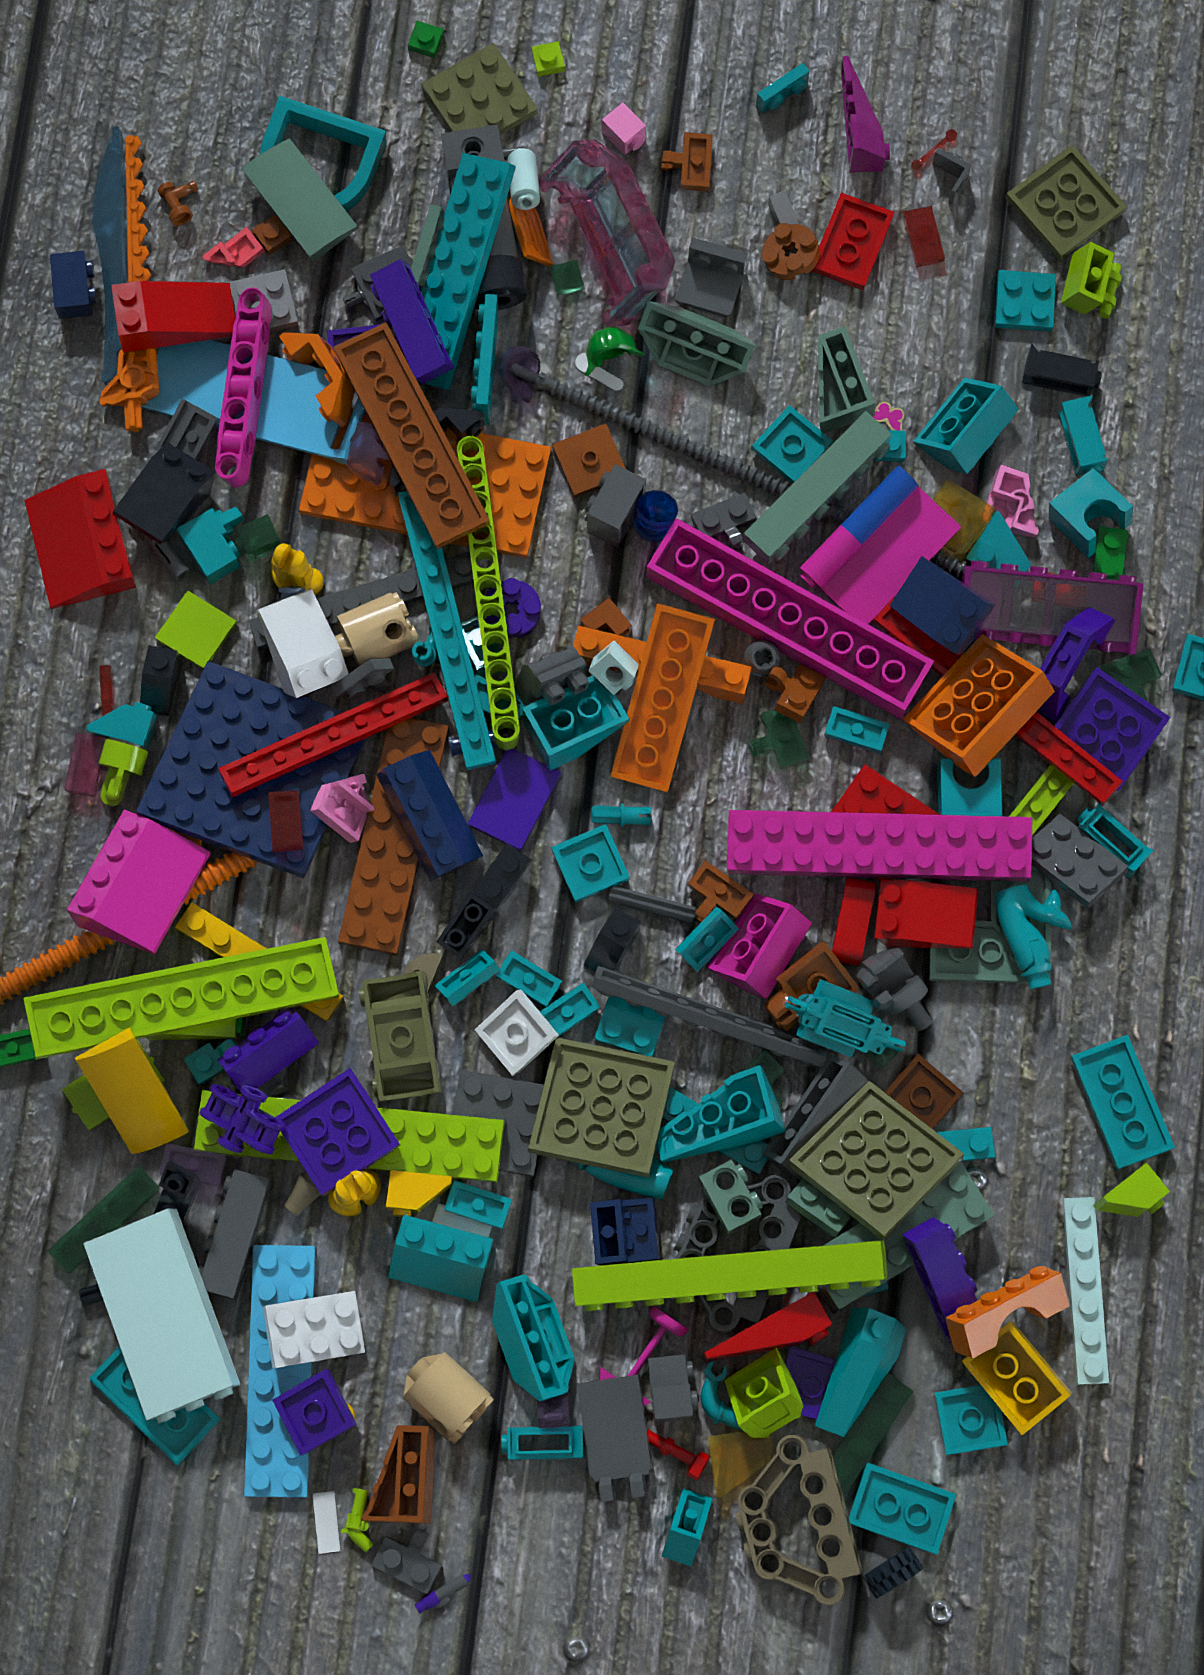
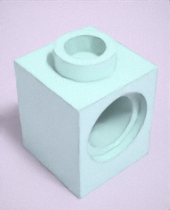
(614, 656)

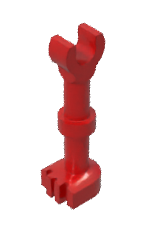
(667, 1446)

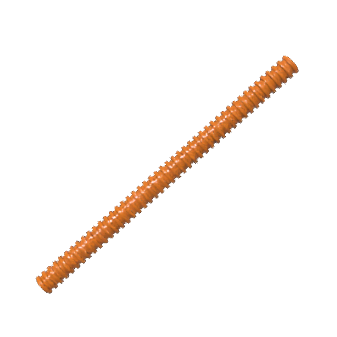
(90, 942)

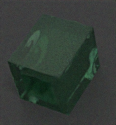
(257, 538)

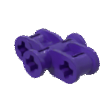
(242, 1119)

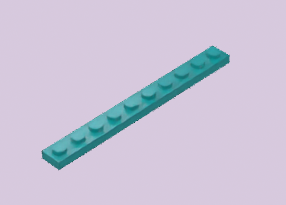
(448, 640)

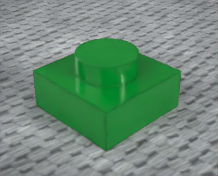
(425, 39)

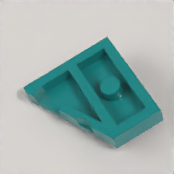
(999, 546)

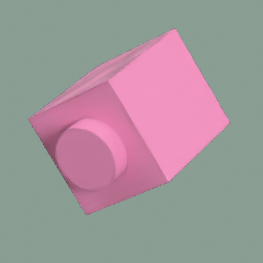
(624, 129)

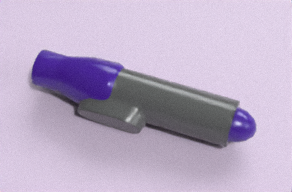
(442, 1595)

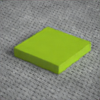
(196, 630)

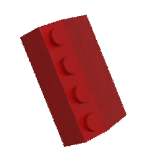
(79, 540)

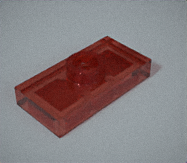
(923, 236)
(285, 821)

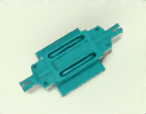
(841, 1021)

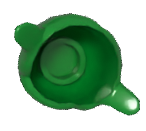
(607, 345)

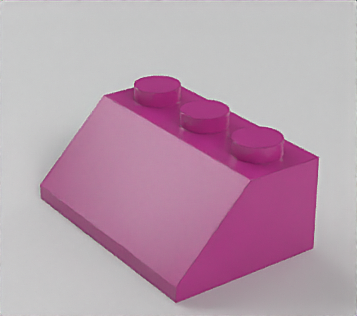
(761, 946)

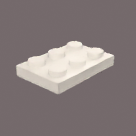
(313, 1329)

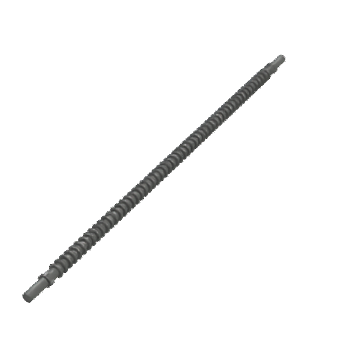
(542, 381)

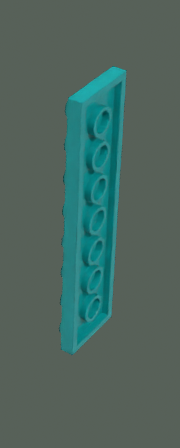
(464, 250)

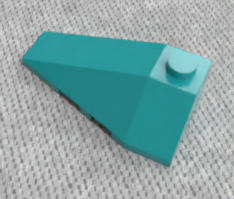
(730, 1117)
(863, 1361)

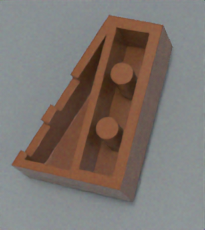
(406, 1478)

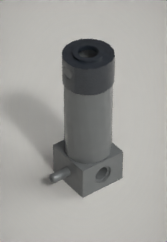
(504, 269)

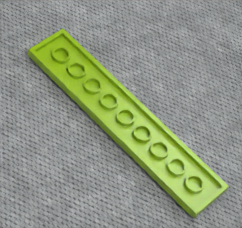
(181, 997)
(428, 1142)

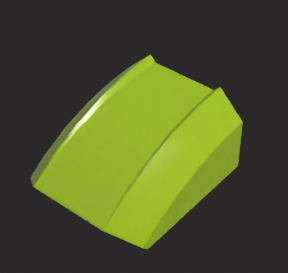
(764, 1396)

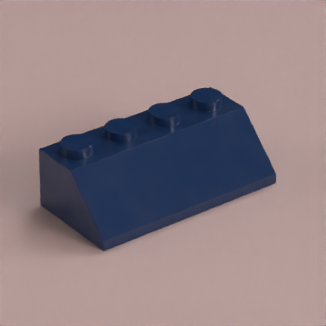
(429, 814)

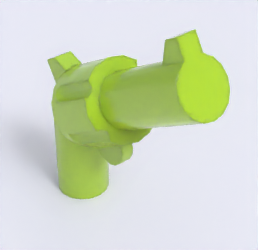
(354, 1524)

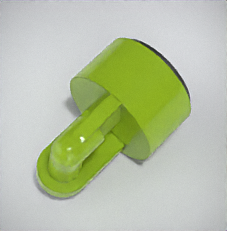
(122, 760)

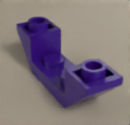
(1067, 654)

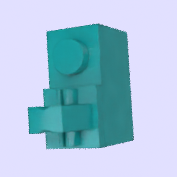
(209, 543)

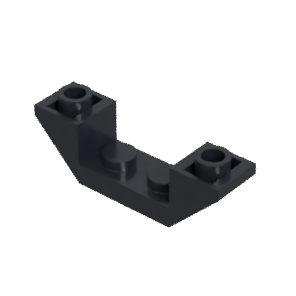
(460, 421)
(178, 1190)

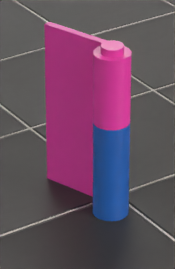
(879, 546)

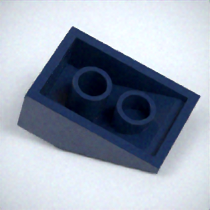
(942, 606)

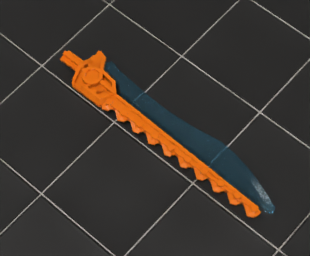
(129, 376)

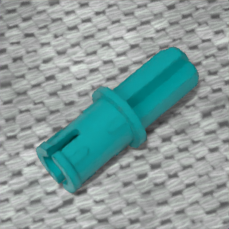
(620, 815)

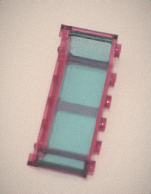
(615, 224)

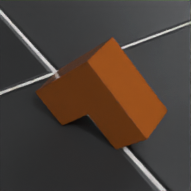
(607, 616)

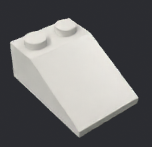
(302, 644)

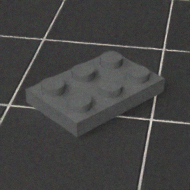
(1075, 861)

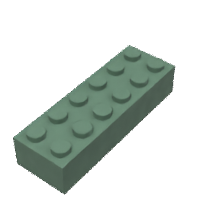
(951, 1202)

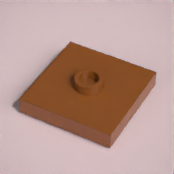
(587, 458)

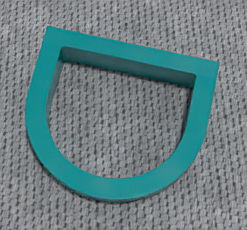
(335, 126)

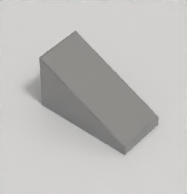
(782, 208)

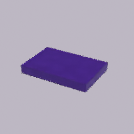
(514, 799)

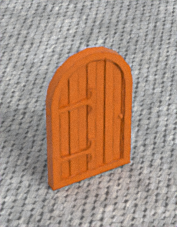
(531, 235)

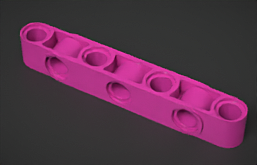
(243, 387)

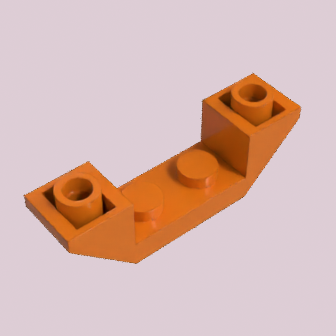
(338, 395)

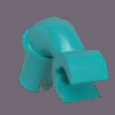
(425, 652)
(711, 1404)

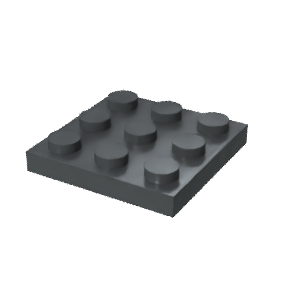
(504, 1100)

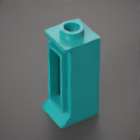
(1082, 436)
(1141, 851)
(510, 1443)

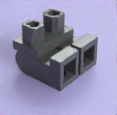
(551, 676)

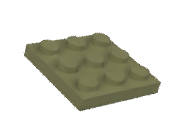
(480, 93)
(1066, 202)

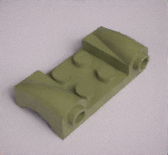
(400, 1036)

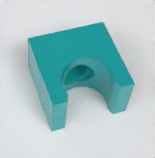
(1083, 501)
(957, 800)

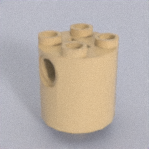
(366, 629)
(445, 1395)

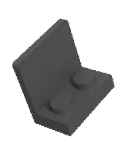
(712, 277)

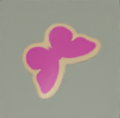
(892, 416)

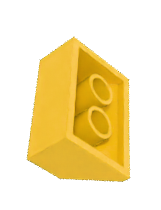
(1018, 1379)

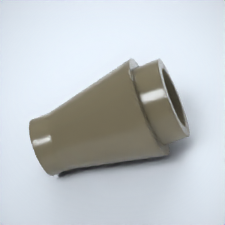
(302, 1194)

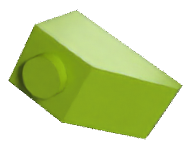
(1135, 1195)

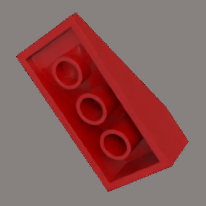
(171, 313)
(788, 1327)

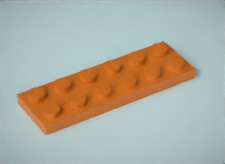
(662, 697)

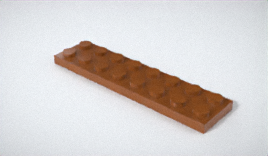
(411, 435)
(386, 858)

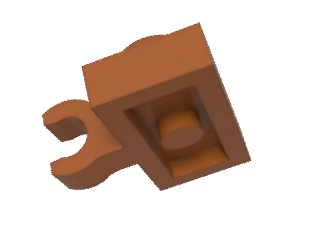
(693, 161)
(796, 692)
(718, 892)

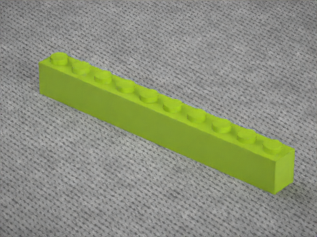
(730, 1273)

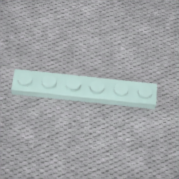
(1085, 1291)

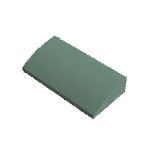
(300, 199)

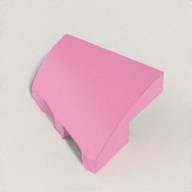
(1012, 499)

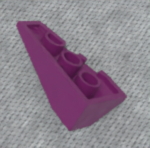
(863, 132)

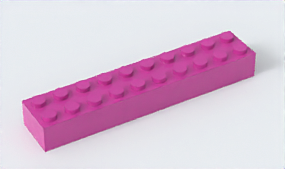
(789, 617)
(879, 845)

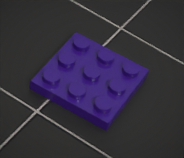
(1112, 723)
(337, 1131)

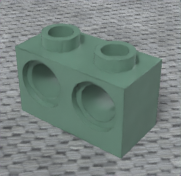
(722, 1200)

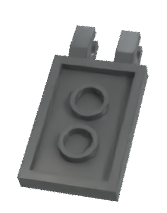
(615, 1433)

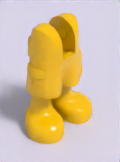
(292, 568)
(352, 1189)

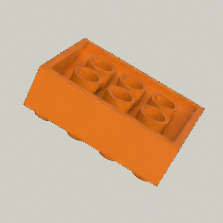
(979, 704)

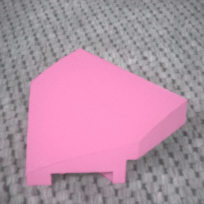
(343, 806)

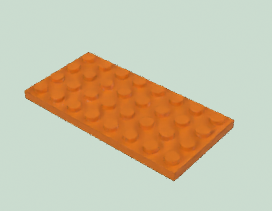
(515, 485)

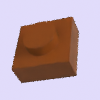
(272, 234)

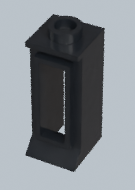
(1061, 372)

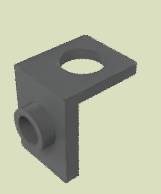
(955, 166)

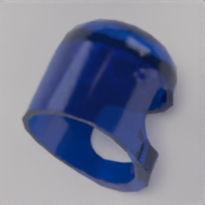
(654, 515)

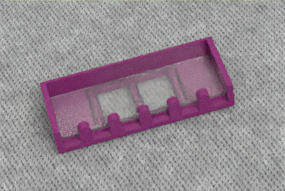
(1039, 604)

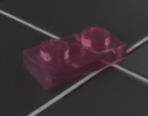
(84, 767)

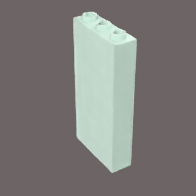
(162, 1315)

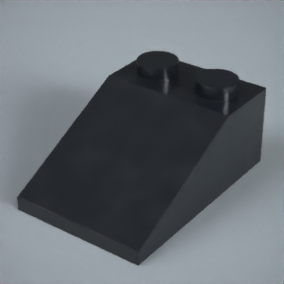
(165, 493)

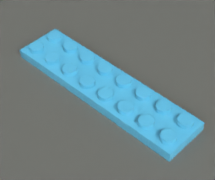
(272, 1458)

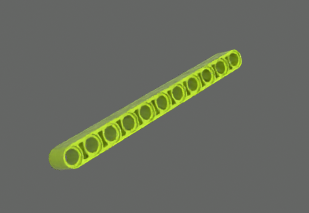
(492, 604)

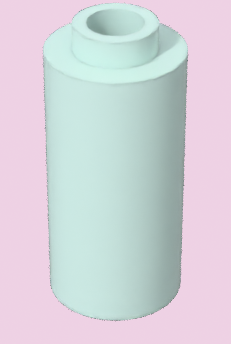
(525, 182)

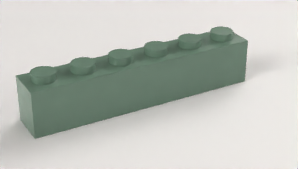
(817, 487)

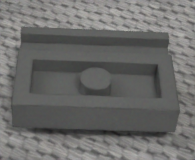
(189, 429)

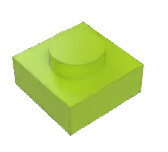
(548, 59)

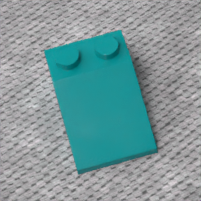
(574, 723)

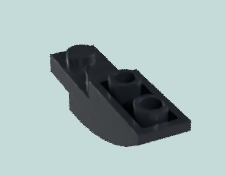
(485, 901)

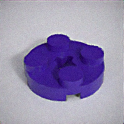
(528, 607)

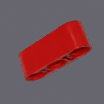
(853, 920)

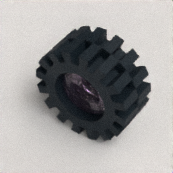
(893, 1572)

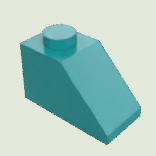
(126, 723)
(687, 1527)

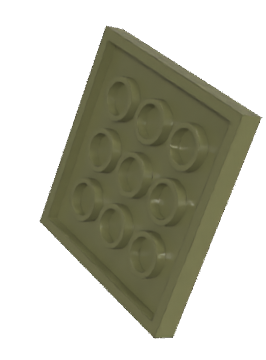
(601, 1107)
(876, 1160)

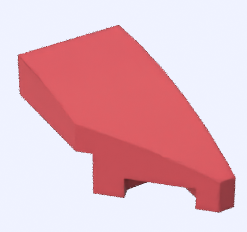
(237, 251)

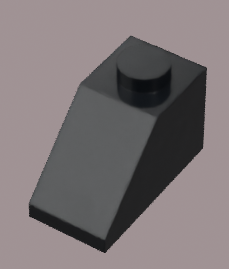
(160, 679)
(613, 941)

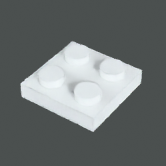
(516, 1032)

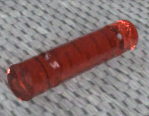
(106, 689)

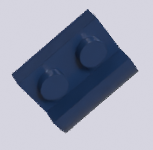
(625, 1231)

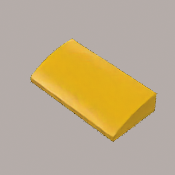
(132, 1093)

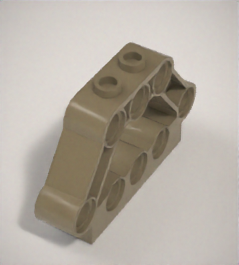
(768, 1484)

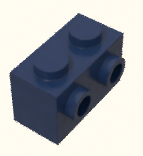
(72, 284)

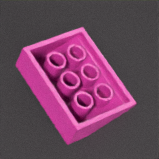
(137, 883)

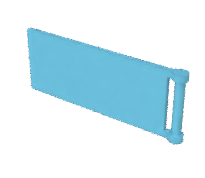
(288, 397)

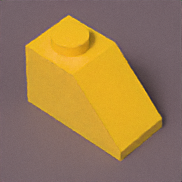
(414, 1191)

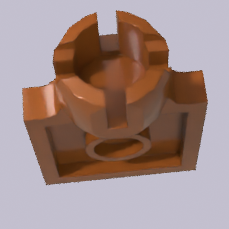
(803, 979)

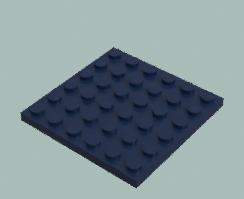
(220, 724)

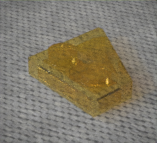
(737, 1458)

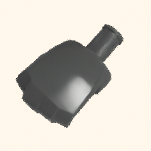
(894, 986)

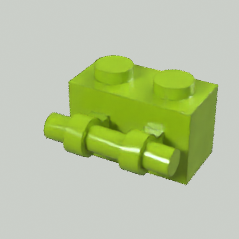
(1092, 280)

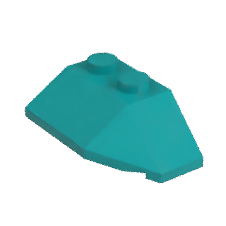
(532, 1338)

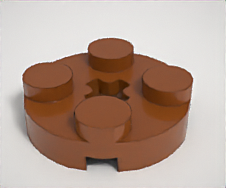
(787, 237)

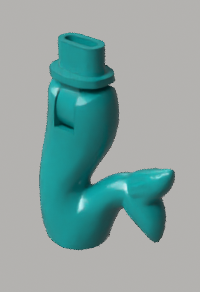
(1024, 939)
(654, 1186)

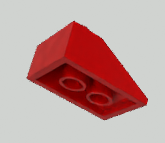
(925, 915)

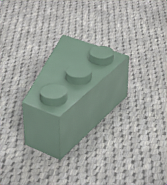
(842, 384)

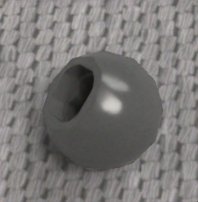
(762, 657)

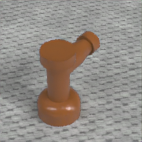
(179, 213)

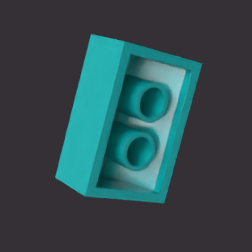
(967, 424)
(440, 1258)

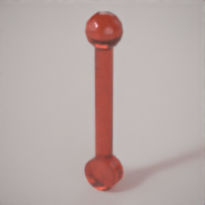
(949, 137)

